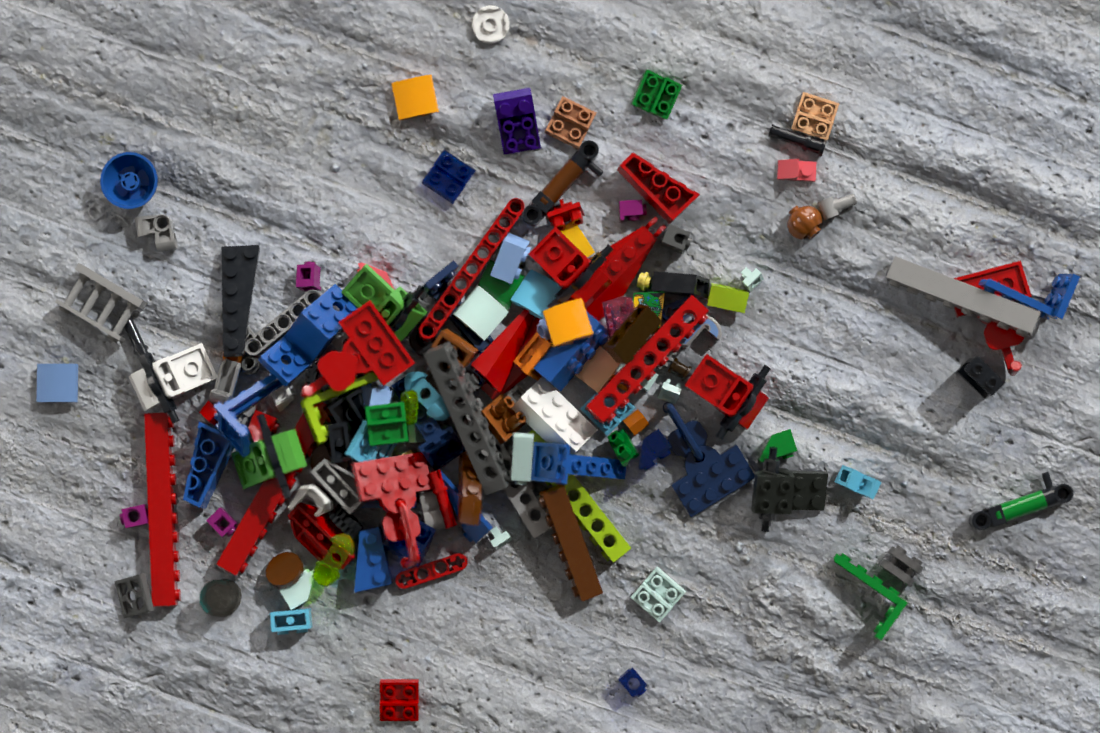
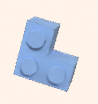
(511, 254)
(377, 396)

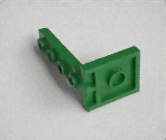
(876, 584)

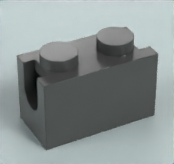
(676, 239)

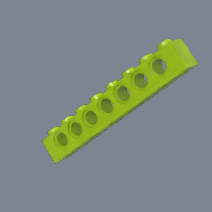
(620, 546)

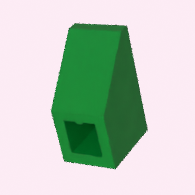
(783, 441)

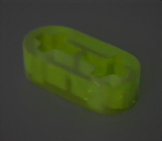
(411, 406)

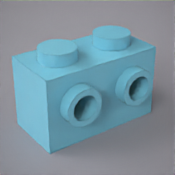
(291, 620)

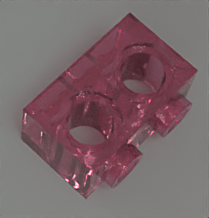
(613, 316)

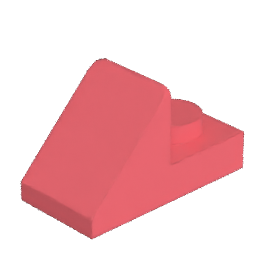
(796, 170)

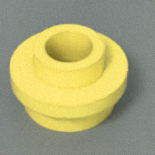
(644, 281)

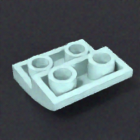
(480, 313)
(658, 594)

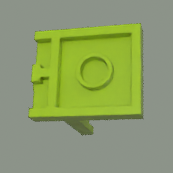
(312, 414)

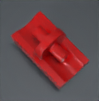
(564, 213)

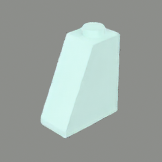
(522, 458)

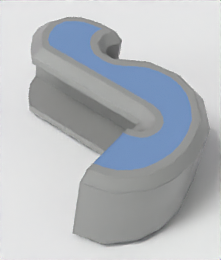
(709, 325)
(226, 381)

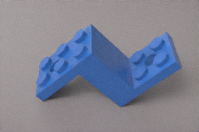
(308, 336)

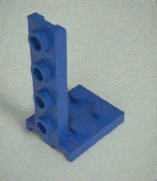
(1055, 302)
(226, 413)
(554, 462)

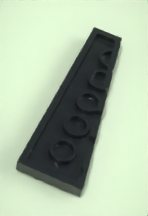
(238, 281)

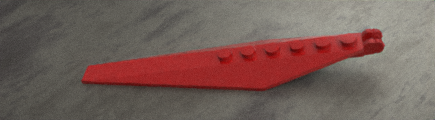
(619, 267)

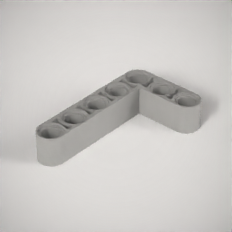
(274, 325)

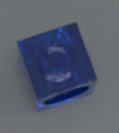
(629, 674)

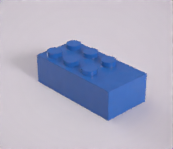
(565, 361)

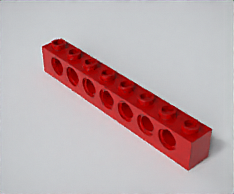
(690, 307)

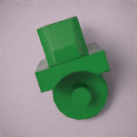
(622, 446)

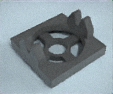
(124, 597)

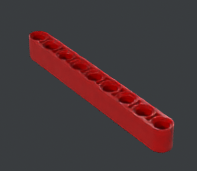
(475, 260)

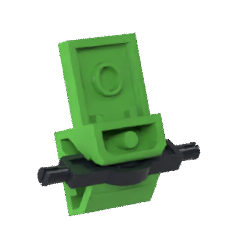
(397, 307)
(270, 458)

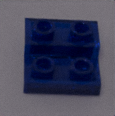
(448, 176)

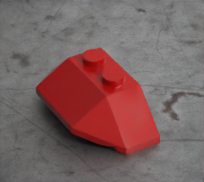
(315, 531)

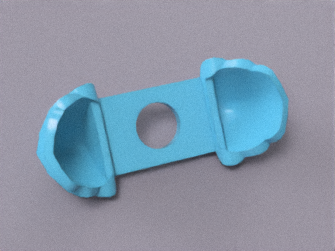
(434, 404)

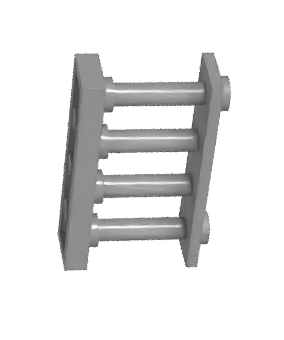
(117, 294)

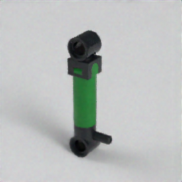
(1022, 506)

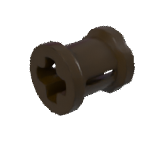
(679, 369)

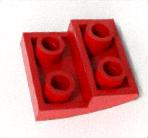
(399, 699)

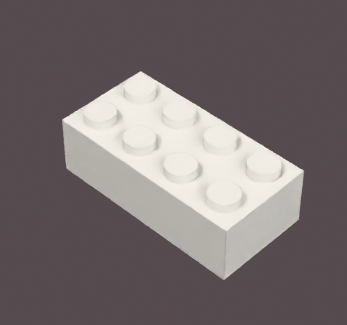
(554, 416)

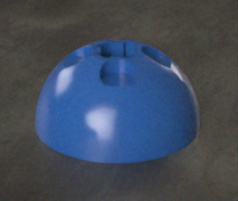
(119, 177)

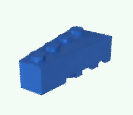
(207, 465)

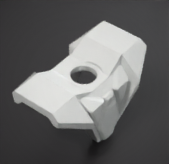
(322, 500)

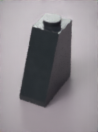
(680, 284)

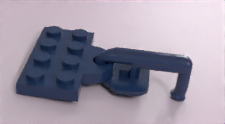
(714, 475)

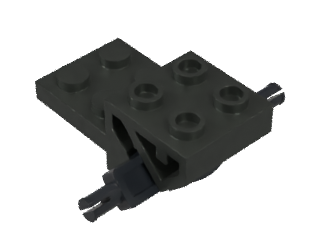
(782, 490)

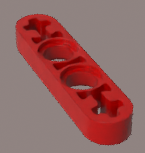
(432, 573)

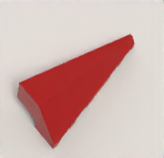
(498, 358)

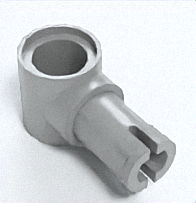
(832, 207)

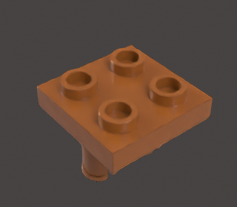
(502, 418)

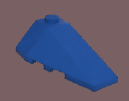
(472, 532)

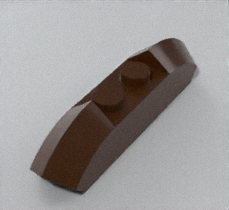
(469, 492)

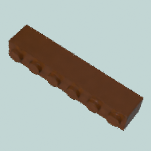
(570, 542)

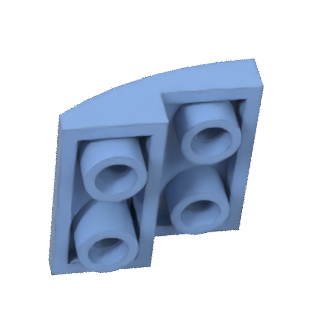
(57, 383)

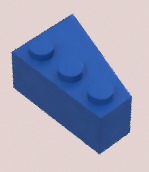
(372, 561)

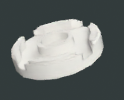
(490, 24)

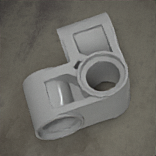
(164, 238)

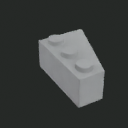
(340, 485)

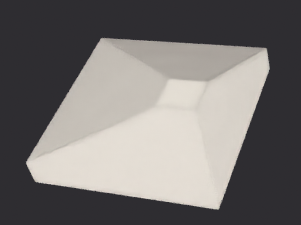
(282, 397)

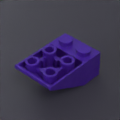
(517, 121)

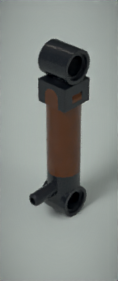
(562, 181)

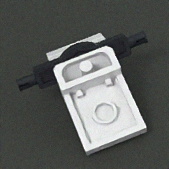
(170, 377)

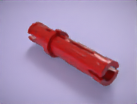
(440, 491)

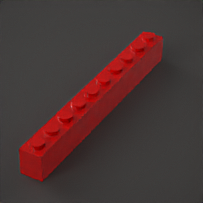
(264, 506)
(161, 509)

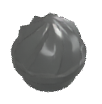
(250, 365)

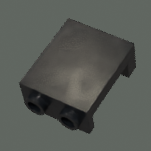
(980, 377)

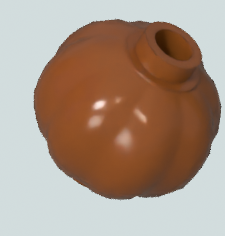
(804, 222)

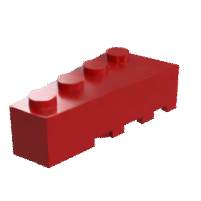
(657, 187)

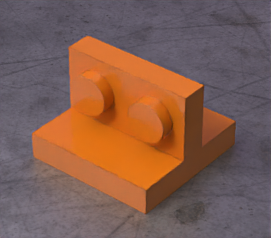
(532, 354)

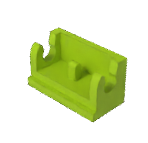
(728, 298)

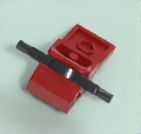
(571, 268)
(729, 393)

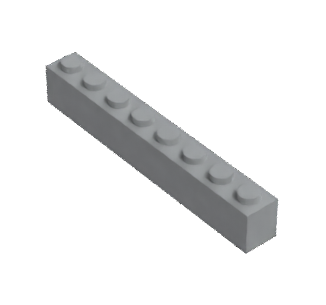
(963, 296)

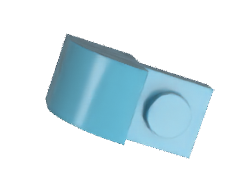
(857, 482)

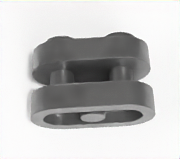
(899, 554)

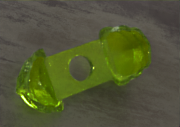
(328, 570)

